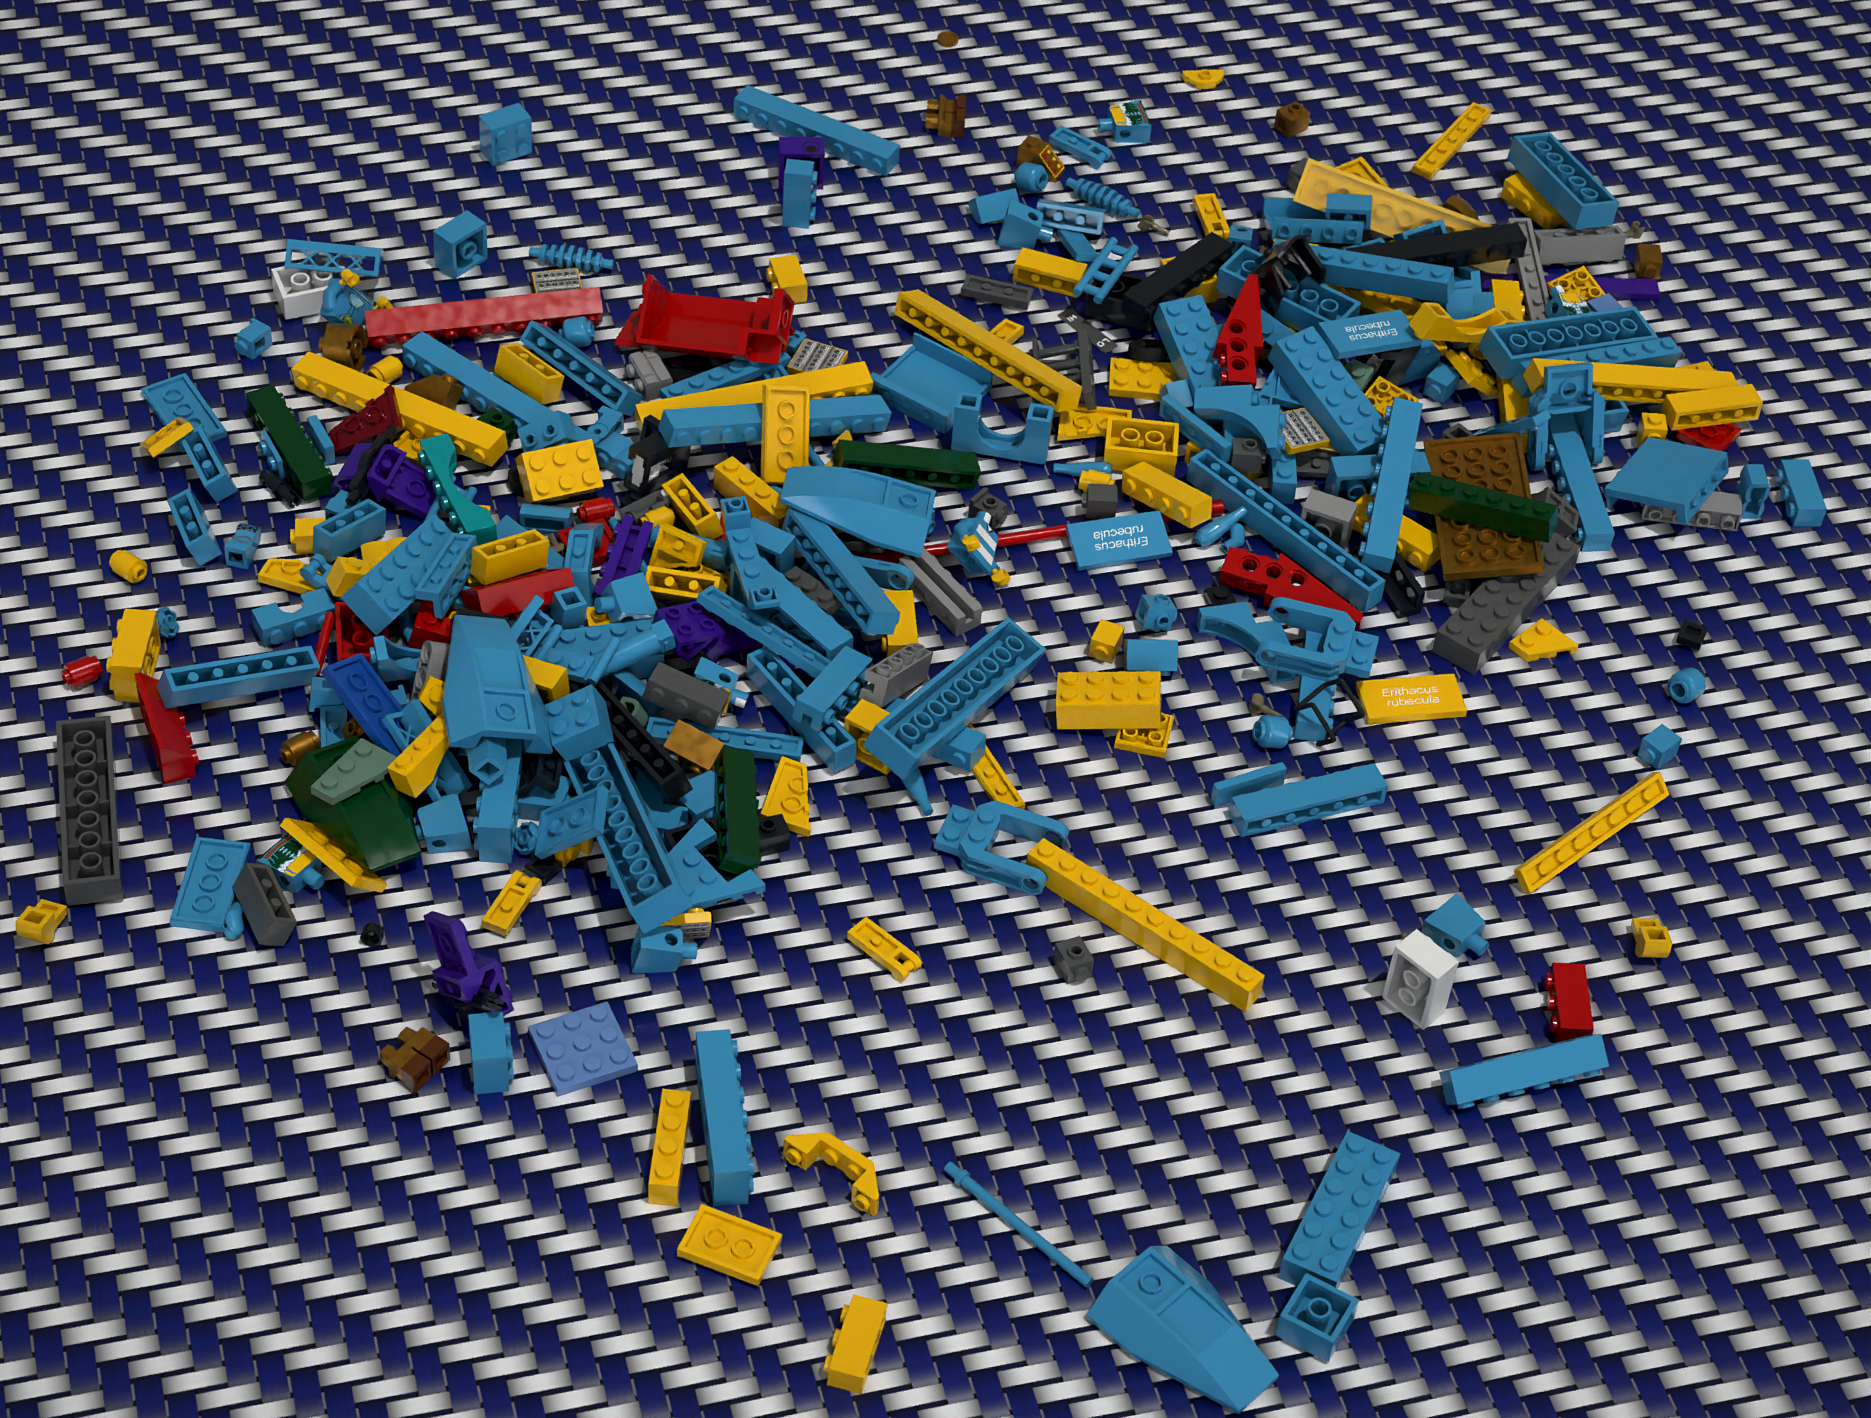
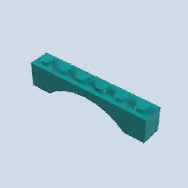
(440, 463)

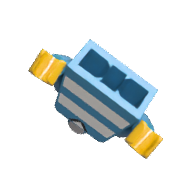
(975, 547)

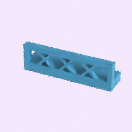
(336, 250)
(447, 573)
(523, 621)
(449, 772)

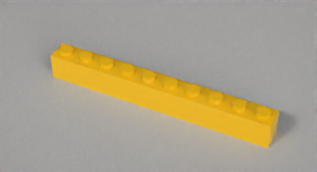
(988, 350)
(1636, 382)
(824, 383)
(1511, 404)
(418, 415)
(1147, 926)

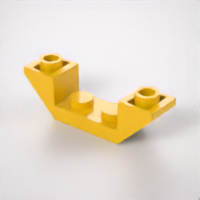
(806, 1148)

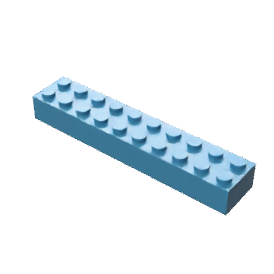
(954, 698)
(631, 839)

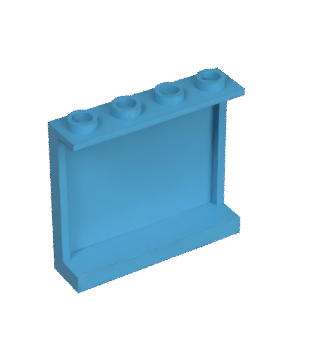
(1289, 219)
(927, 382)
(1669, 477)

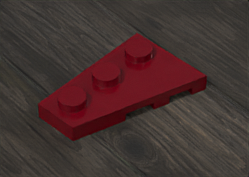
(368, 422)

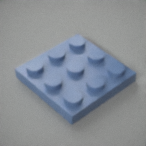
(582, 1048)

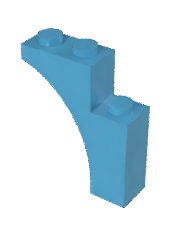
(1243, 407)
(1237, 624)
(394, 661)
(487, 759)

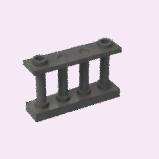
(1083, 362)

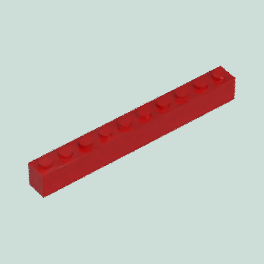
(481, 316)

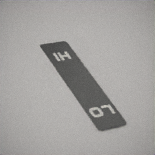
(1096, 337)

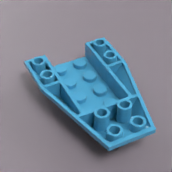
(863, 504)
(491, 688)
(1182, 1328)

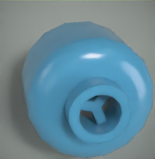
(1031, 177)
(578, 331)
(1686, 685)
(1272, 731)

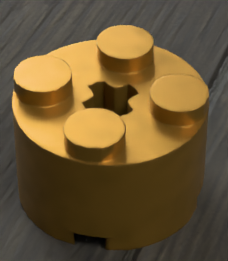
(344, 344)

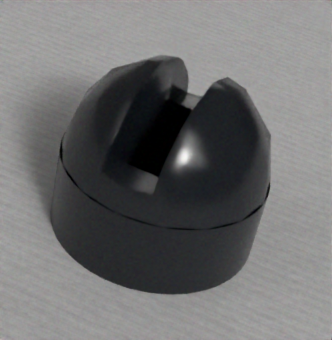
(376, 938)

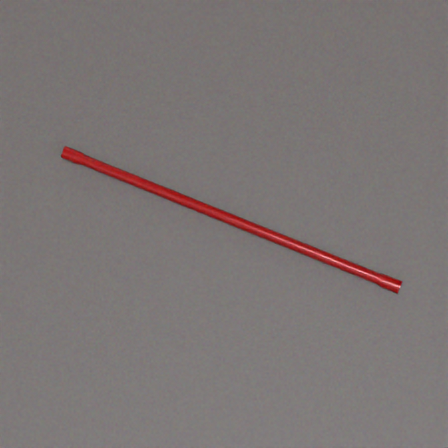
(1012, 538)

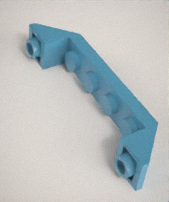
(745, 554)

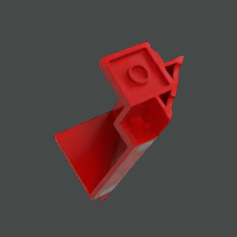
(710, 325)

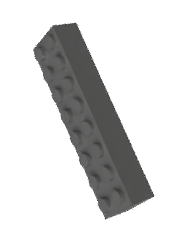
(1502, 607)
(89, 811)

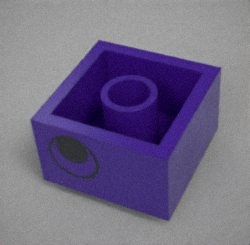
(802, 149)

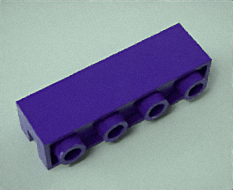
(625, 554)

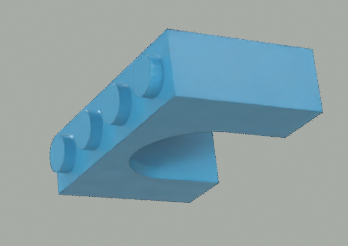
(973, 435)

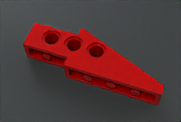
(1241, 338)
(1287, 573)

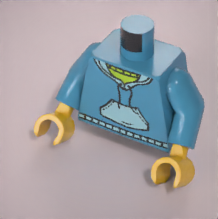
(347, 303)

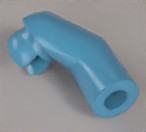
(1237, 538)
(234, 921)

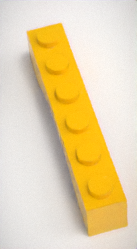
(1434, 323)
(419, 761)

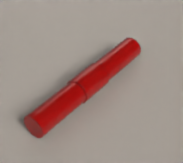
(324, 638)

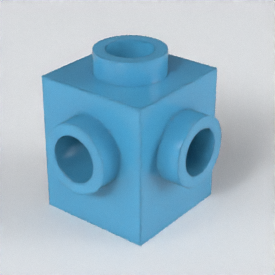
(1156, 612)

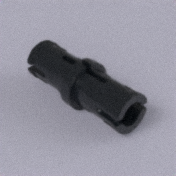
(280, 488)

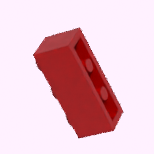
(1568, 1001)

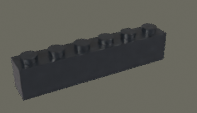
(1176, 277)

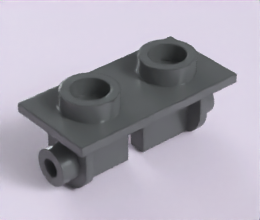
(644, 505)

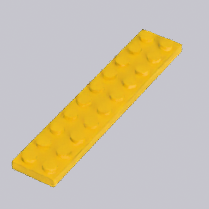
(1391, 209)

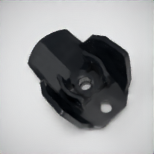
(1292, 255)

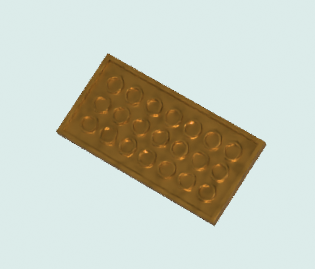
(1474, 550)

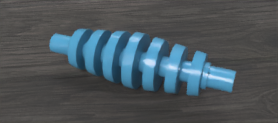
(1103, 197)
(571, 257)

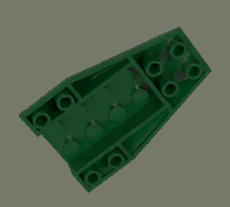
(370, 825)

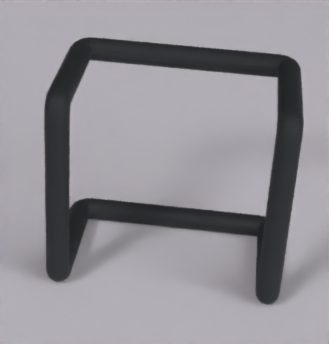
(1330, 733)

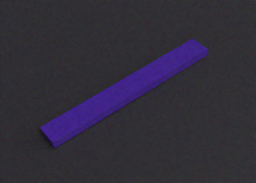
(1617, 287)

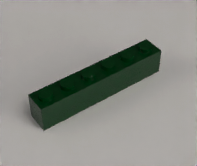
(296, 450)
(910, 463)
(1483, 507)
(736, 811)

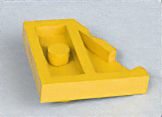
(676, 548)
(1541, 641)

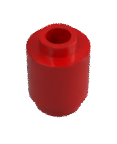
(595, 509)
(81, 671)

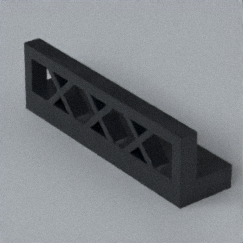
(1400, 588)
(540, 771)

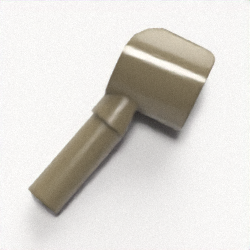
(1148, 222)
(1635, 231)
(558, 547)
(1257, 705)

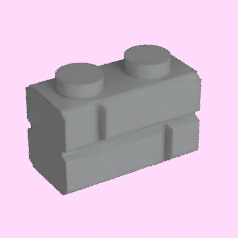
(648, 373)

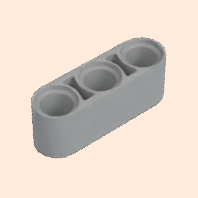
(432, 662)

